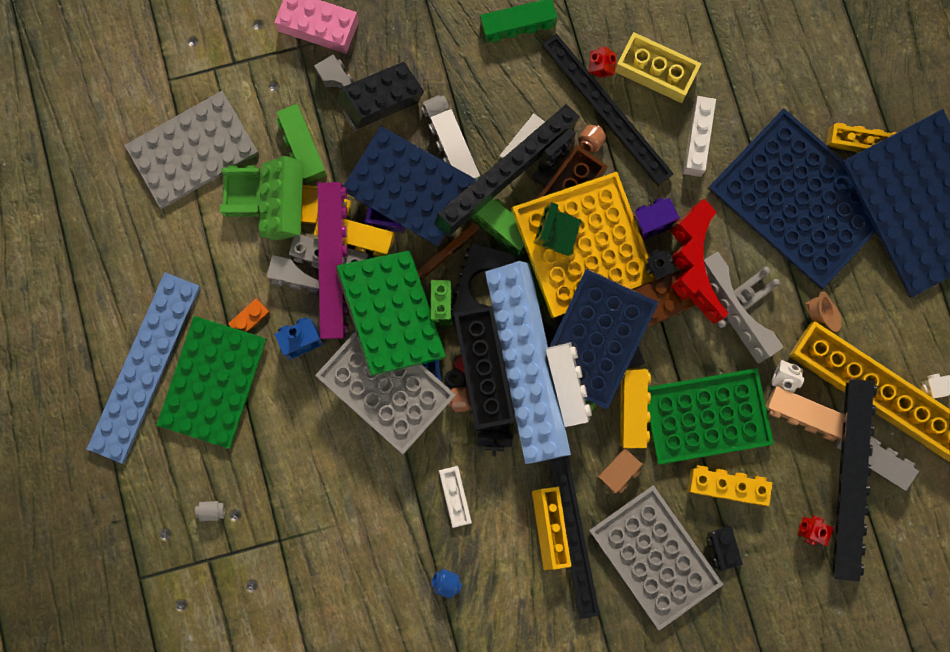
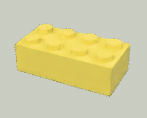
(657, 67)

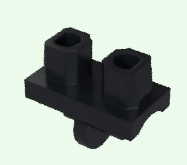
(495, 441)

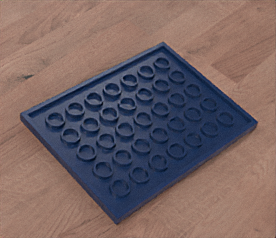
(797, 198)
(908, 199)

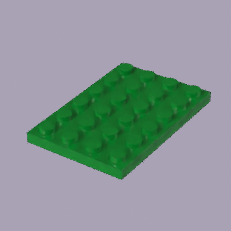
(390, 313)
(212, 382)
(708, 416)

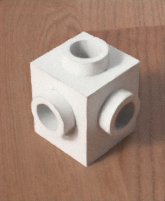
(788, 376)

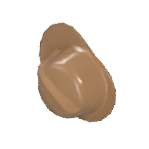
(824, 311)

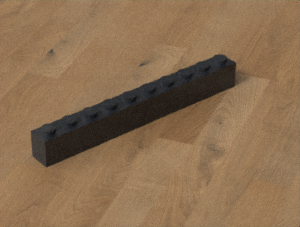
(504, 171)
(853, 479)

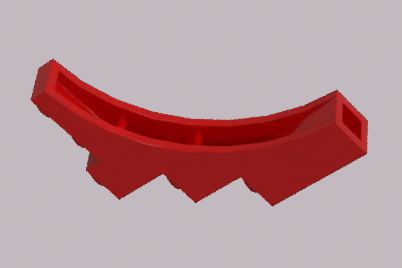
(690, 260)

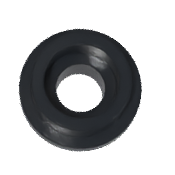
(458, 374)

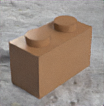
(620, 471)

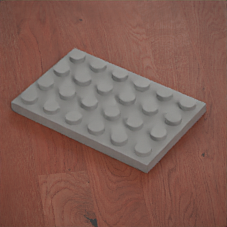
(191, 149)
(393, 403)
(656, 557)

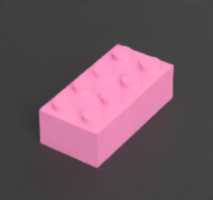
(318, 23)

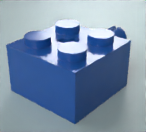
(298, 338)

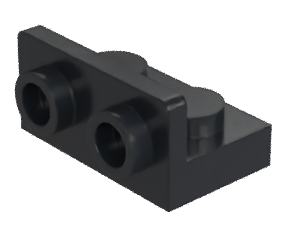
(724, 548)

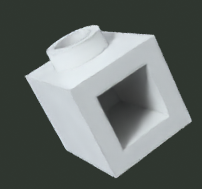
(936, 386)

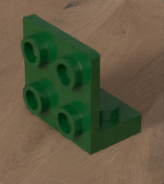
(557, 230)

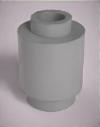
(434, 106)
(210, 511)

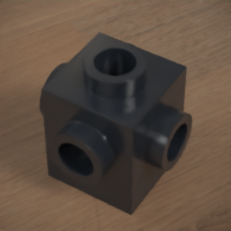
(665, 267)

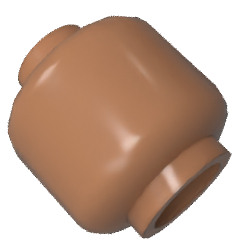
(592, 138)
(462, 400)

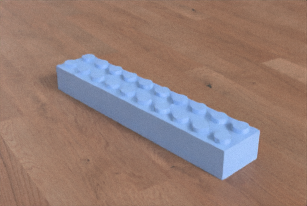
(527, 362)

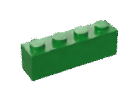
(518, 20)

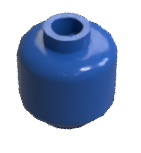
(446, 583)

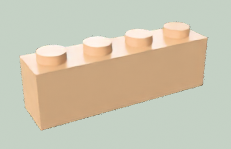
(806, 413)

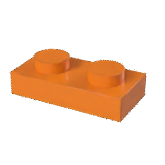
(249, 317)

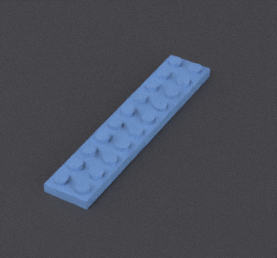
(143, 368)

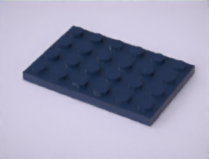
(406, 184)
(606, 328)

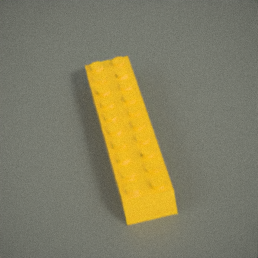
(895, 398)

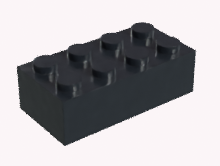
(380, 95)

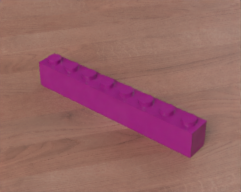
(332, 253)

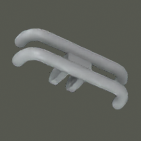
(747, 296)

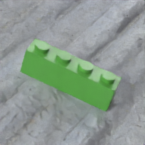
(301, 142)

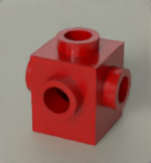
(602, 62)
(811, 528)

